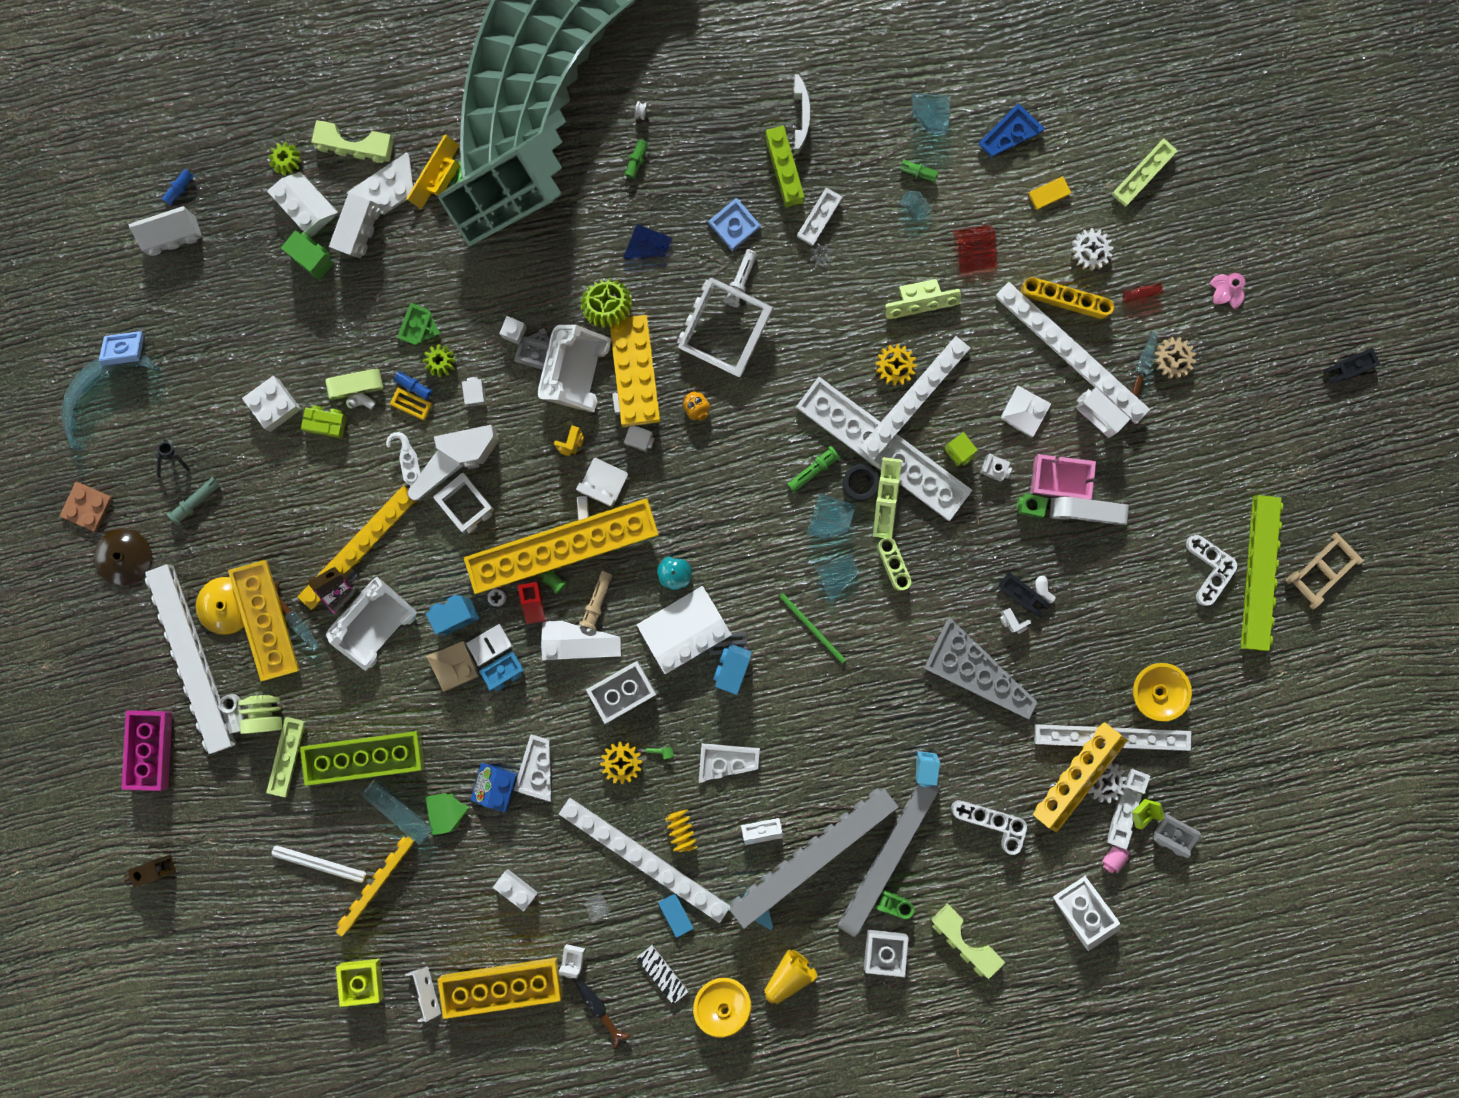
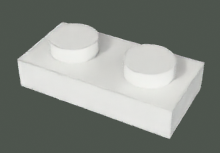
(762, 831)

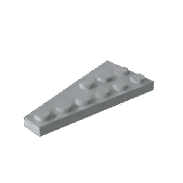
(970, 667)

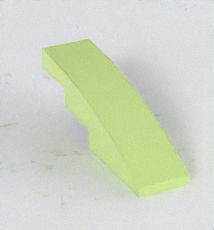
(887, 498)

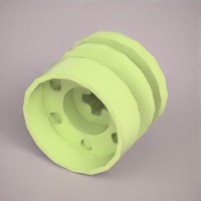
(260, 714)

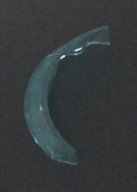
(82, 384)

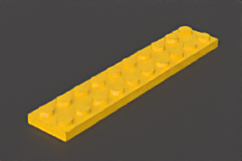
(561, 546)

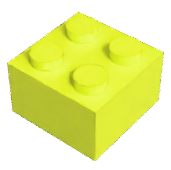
(359, 982)

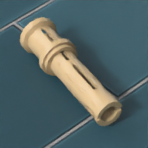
(593, 609)

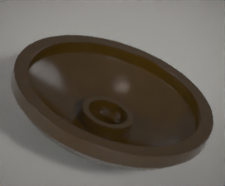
(134, 559)

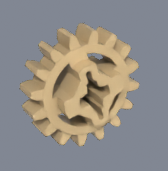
(1177, 350)

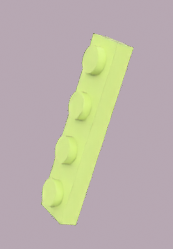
(1144, 172)
(286, 757)

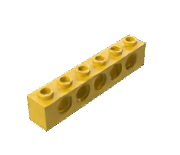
(1090, 774)

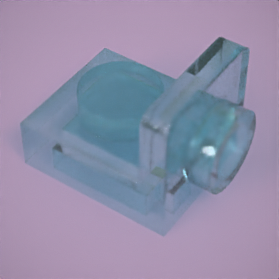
(915, 204)

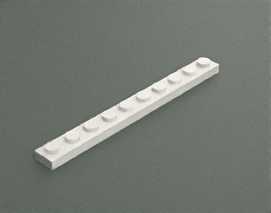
(1072, 352)
(644, 860)

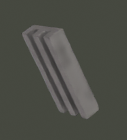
(744, 642)

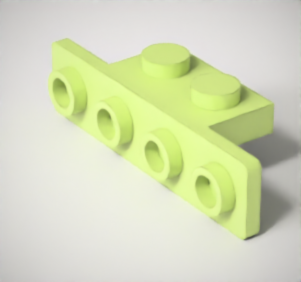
(922, 298)

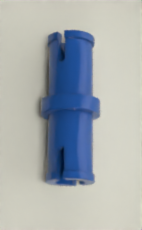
(177, 187)
(412, 385)

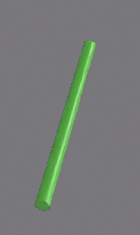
(815, 631)

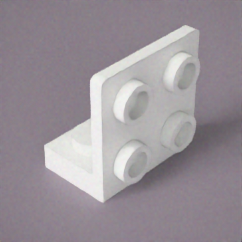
(602, 482)

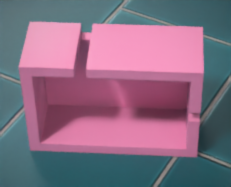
(1063, 478)

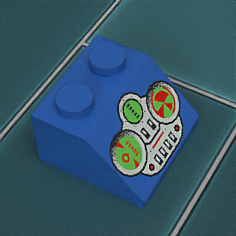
(494, 787)

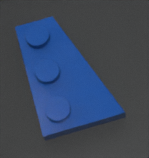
(1011, 131)

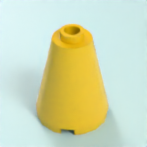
(789, 977)

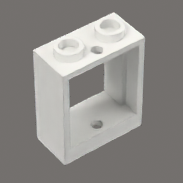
(1101, 412)
(452, 488)

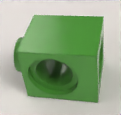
(1040, 503)

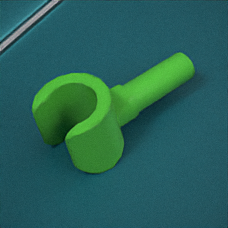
(667, 752)

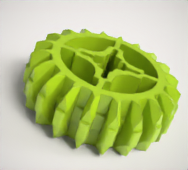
(600, 296)

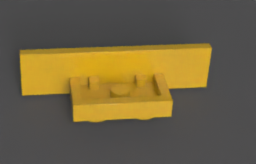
(436, 173)

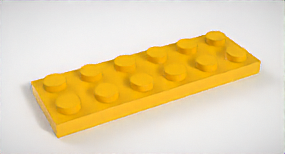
(634, 371)
(263, 620)

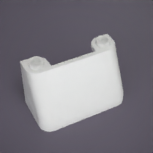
(571, 366)
(369, 623)

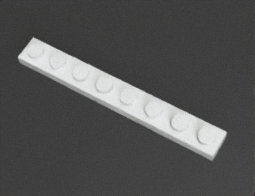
(914, 398)
(1136, 737)

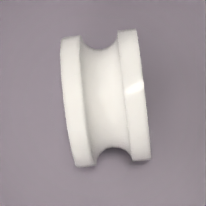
(640, 110)
(493, 593)

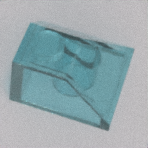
(932, 111)
(830, 517)

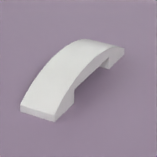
(801, 93)
(1122, 820)

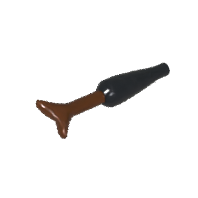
(598, 1010)

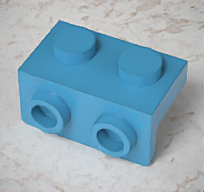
(501, 671)

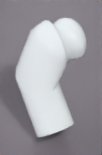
(360, 399)
(1041, 588)

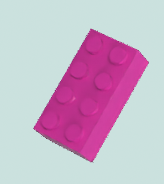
(147, 750)

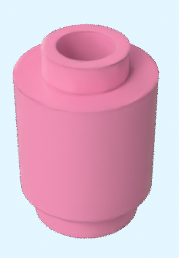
(1115, 859)

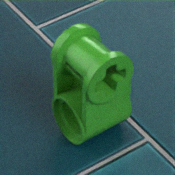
(893, 905)

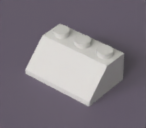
(303, 203)
(166, 231)

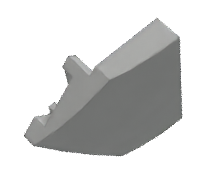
(533, 350)

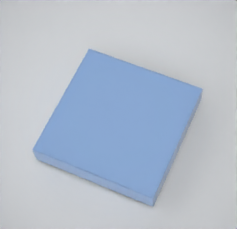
(734, 224)
(121, 348)

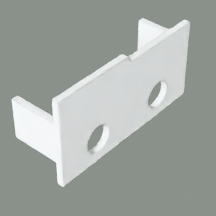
(426, 994)

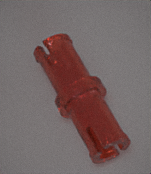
(1142, 292)

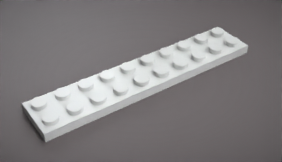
(854, 425)

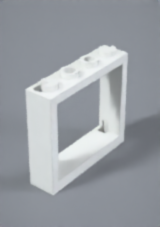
(692, 321)

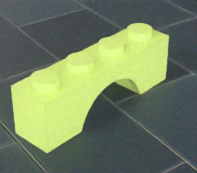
(376, 146)
(984, 958)

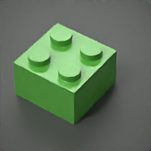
(308, 254)

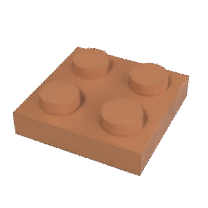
(86, 506)

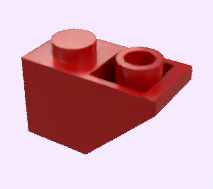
(532, 602)

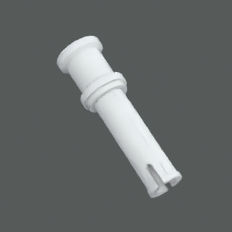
(749, 258)

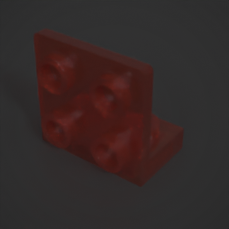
(976, 248)

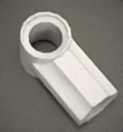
(232, 715)

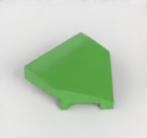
(417, 325)
(444, 812)

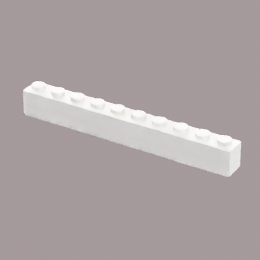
(190, 658)

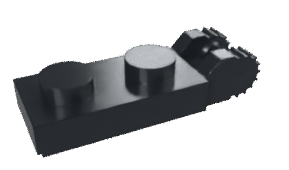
(1354, 365)
(1022, 594)

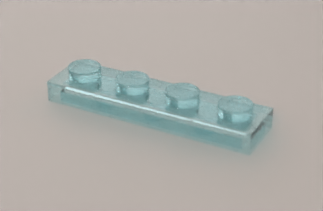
(397, 812)

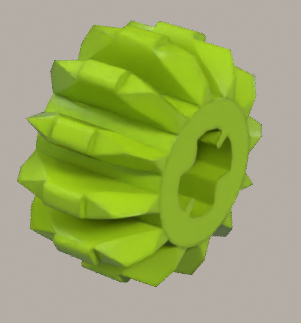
(288, 163)
(434, 356)

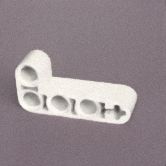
(1088, 510)
(987, 821)

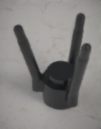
(167, 452)

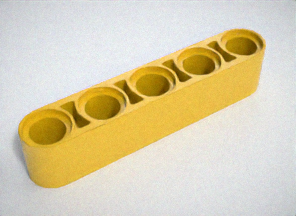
(1076, 298)

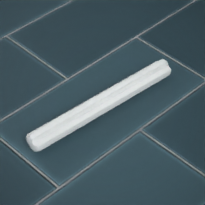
(319, 864)

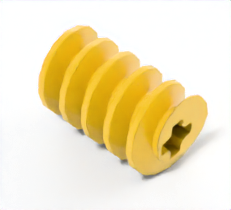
(681, 831)

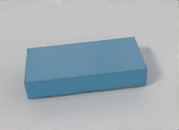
(675, 915)

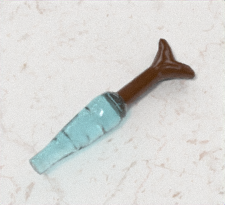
(1144, 364)
(296, 623)

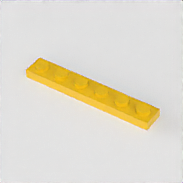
(371, 890)

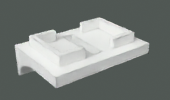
(481, 650)

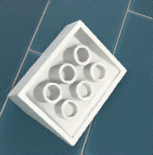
(684, 630)

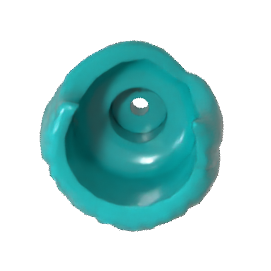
(682, 574)

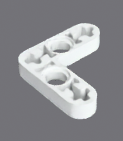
(1217, 564)

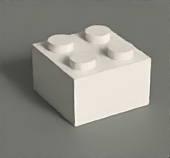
(271, 403)
(886, 953)

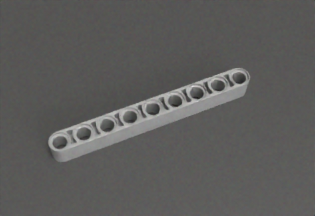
(887, 859)

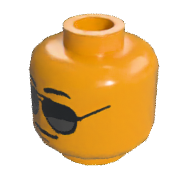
(696, 406)

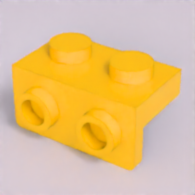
(574, 441)

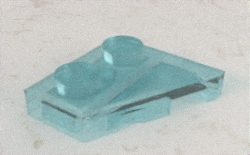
(837, 575)

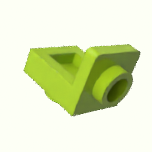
(1146, 812)

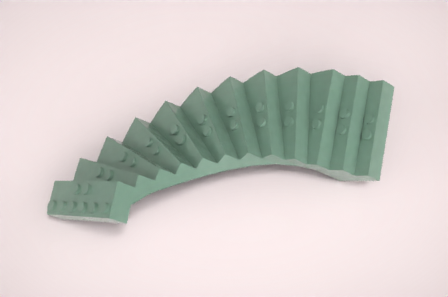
(513, 107)

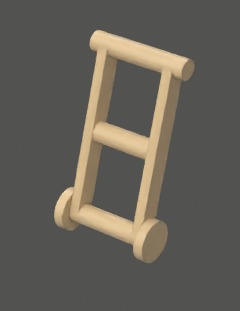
(1317, 599)

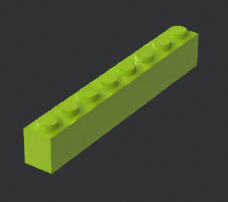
(1261, 573)

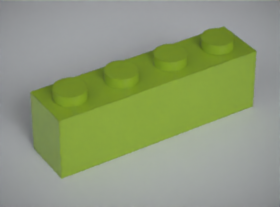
(784, 166)

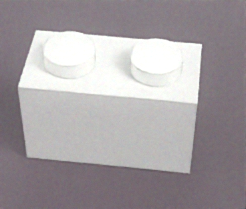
(515, 890)

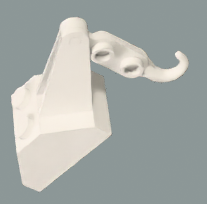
(454, 451)

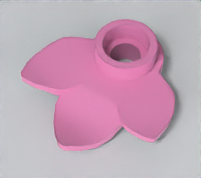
(1226, 291)

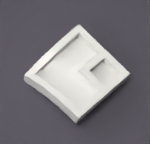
(1025, 411)

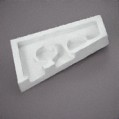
(726, 760)
(535, 770)

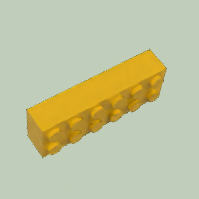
(500, 988)

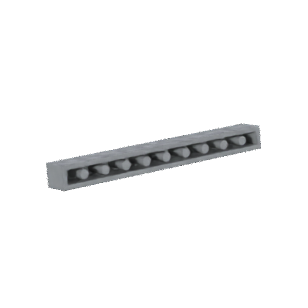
(813, 857)

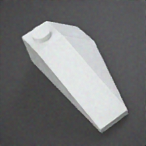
(572, 641)

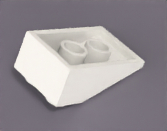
(1087, 913)

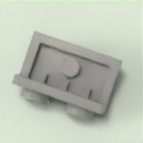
(1176, 836)

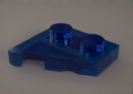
(647, 244)

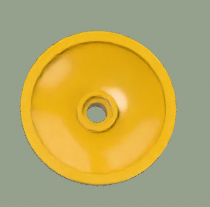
(217, 620)
(1175, 692)
(711, 1002)

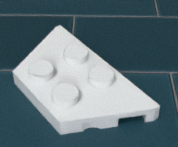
(389, 185)

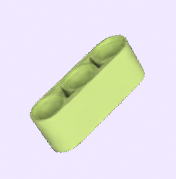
(354, 383)
(894, 554)

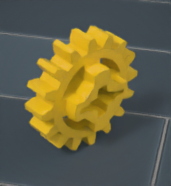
(887, 364)
(621, 754)

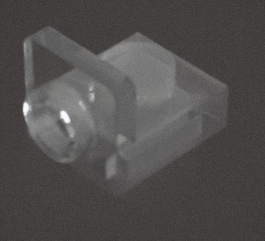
(597, 907)

